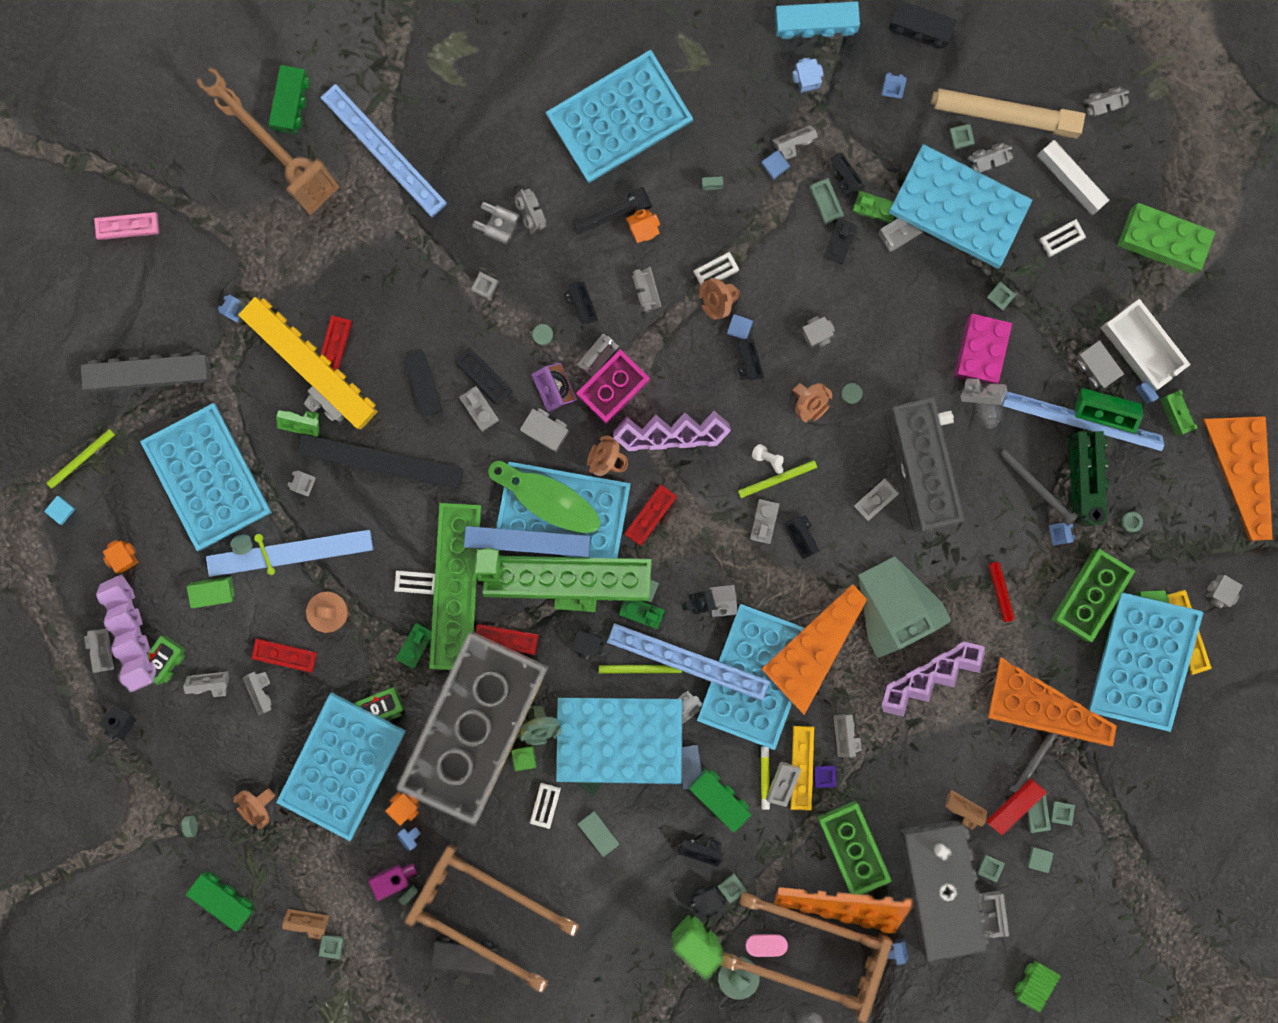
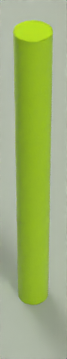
(80, 458)
(777, 479)
(638, 669)

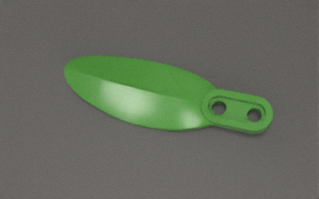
(548, 499)

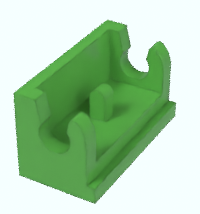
(1178, 413)
(210, 592)

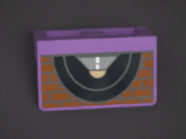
(553, 386)

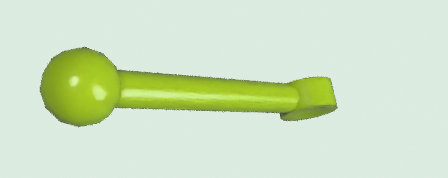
(259, 538)

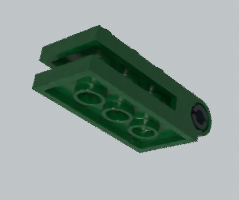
(1088, 477)

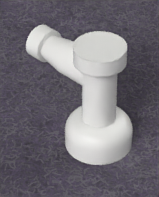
(760, 453)

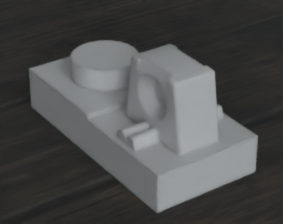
(787, 143)
(983, 393)
(316, 400)
(479, 408)
(876, 499)
(764, 521)
(100, 650)
(201, 683)
(254, 685)
(690, 706)
(845, 741)
(783, 784)

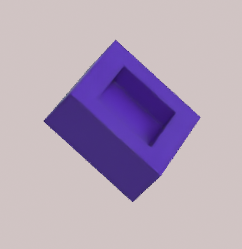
(825, 776)

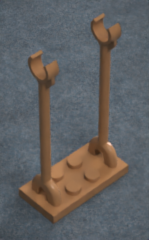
(307, 187)
(428, 893)
(874, 964)

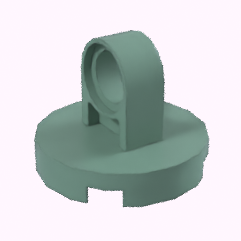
(539, 727)
(738, 983)

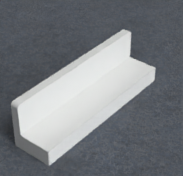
(1073, 177)

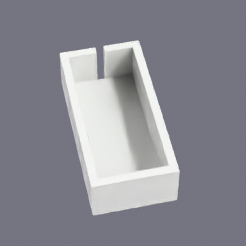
(1145, 345)

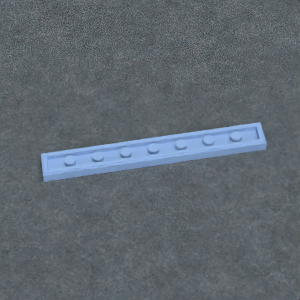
(383, 150)
(1068, 417)
(291, 553)
(688, 661)

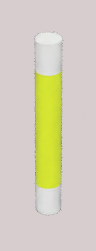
(764, 777)

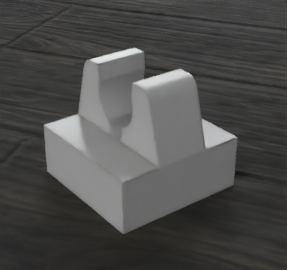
(302, 483)

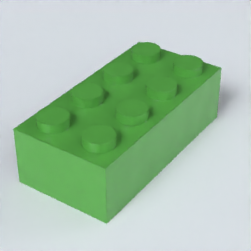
(1166, 238)
(1093, 595)
(854, 849)
(697, 945)

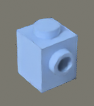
(807, 74)

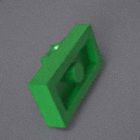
(642, 613)
(414, 646)

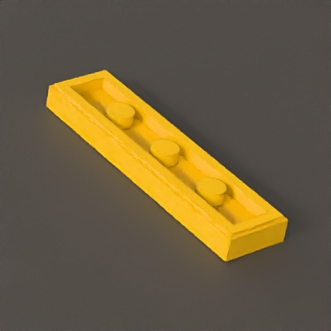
(1199, 659)
(802, 757)

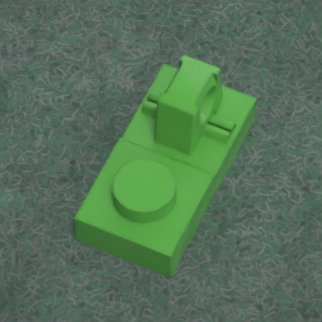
(873, 207)
(304, 425)
(575, 604)

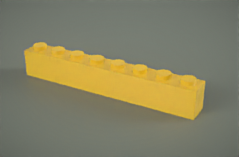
(308, 363)

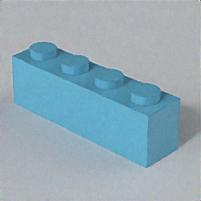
(817, 19)

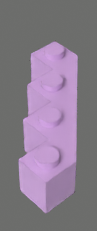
(682, 434)
(124, 623)
(940, 670)

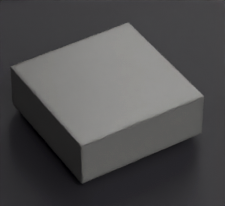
(484, 285)

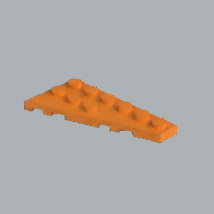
(1244, 463)
(808, 657)
(1035, 705)
(847, 908)

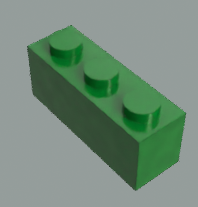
(289, 99)
(1108, 410)
(720, 799)
(221, 900)

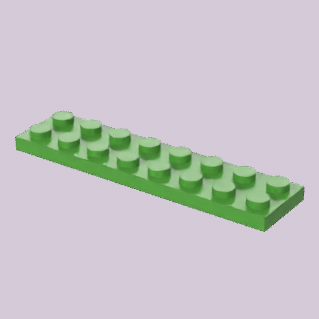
(572, 578)
(454, 584)

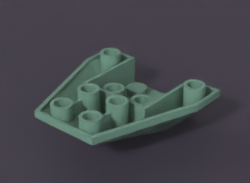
(898, 607)

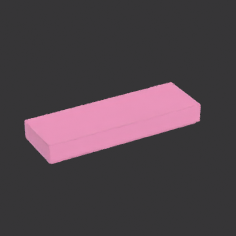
(126, 226)

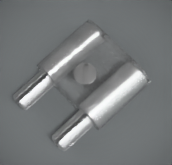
(500, 224)

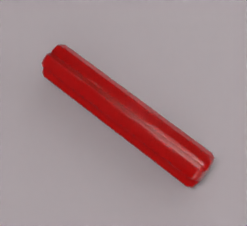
(1001, 592)

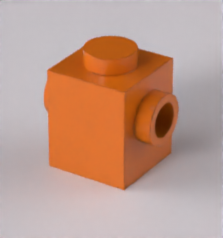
(643, 225)
(120, 556)
(403, 807)

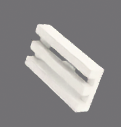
(1047, 247)
(731, 263)
(410, 590)
(550, 788)

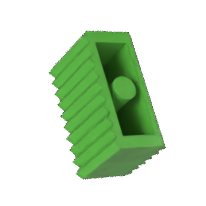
(1036, 985)

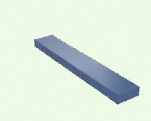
(527, 541)

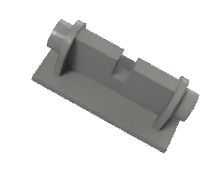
(1098, 101)
(998, 154)
(525, 202)
(648, 293)
(598, 355)

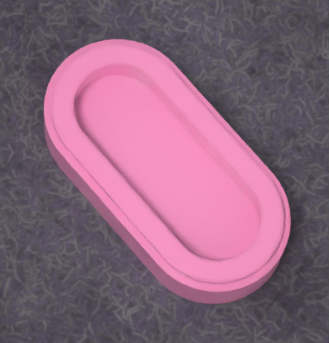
(766, 945)

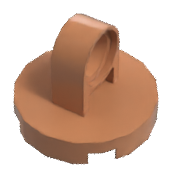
(717, 297)
(811, 401)
(603, 457)
(327, 612)
(253, 808)

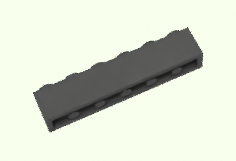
(145, 373)

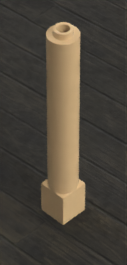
(1061, 122)

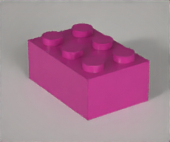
(983, 349)
(613, 386)

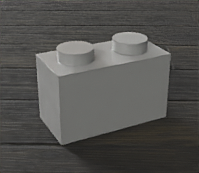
(1098, 366)
(545, 430)

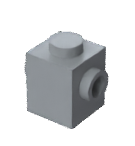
(818, 332)
(1223, 591)
(724, 600)

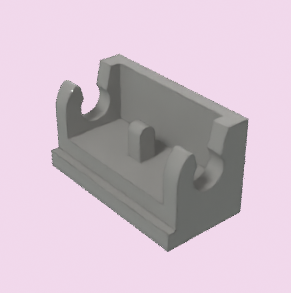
(898, 233)
(994, 914)

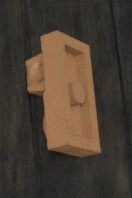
(971, 812)
(308, 922)

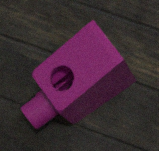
(382, 884)

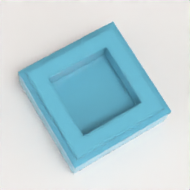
(59, 510)

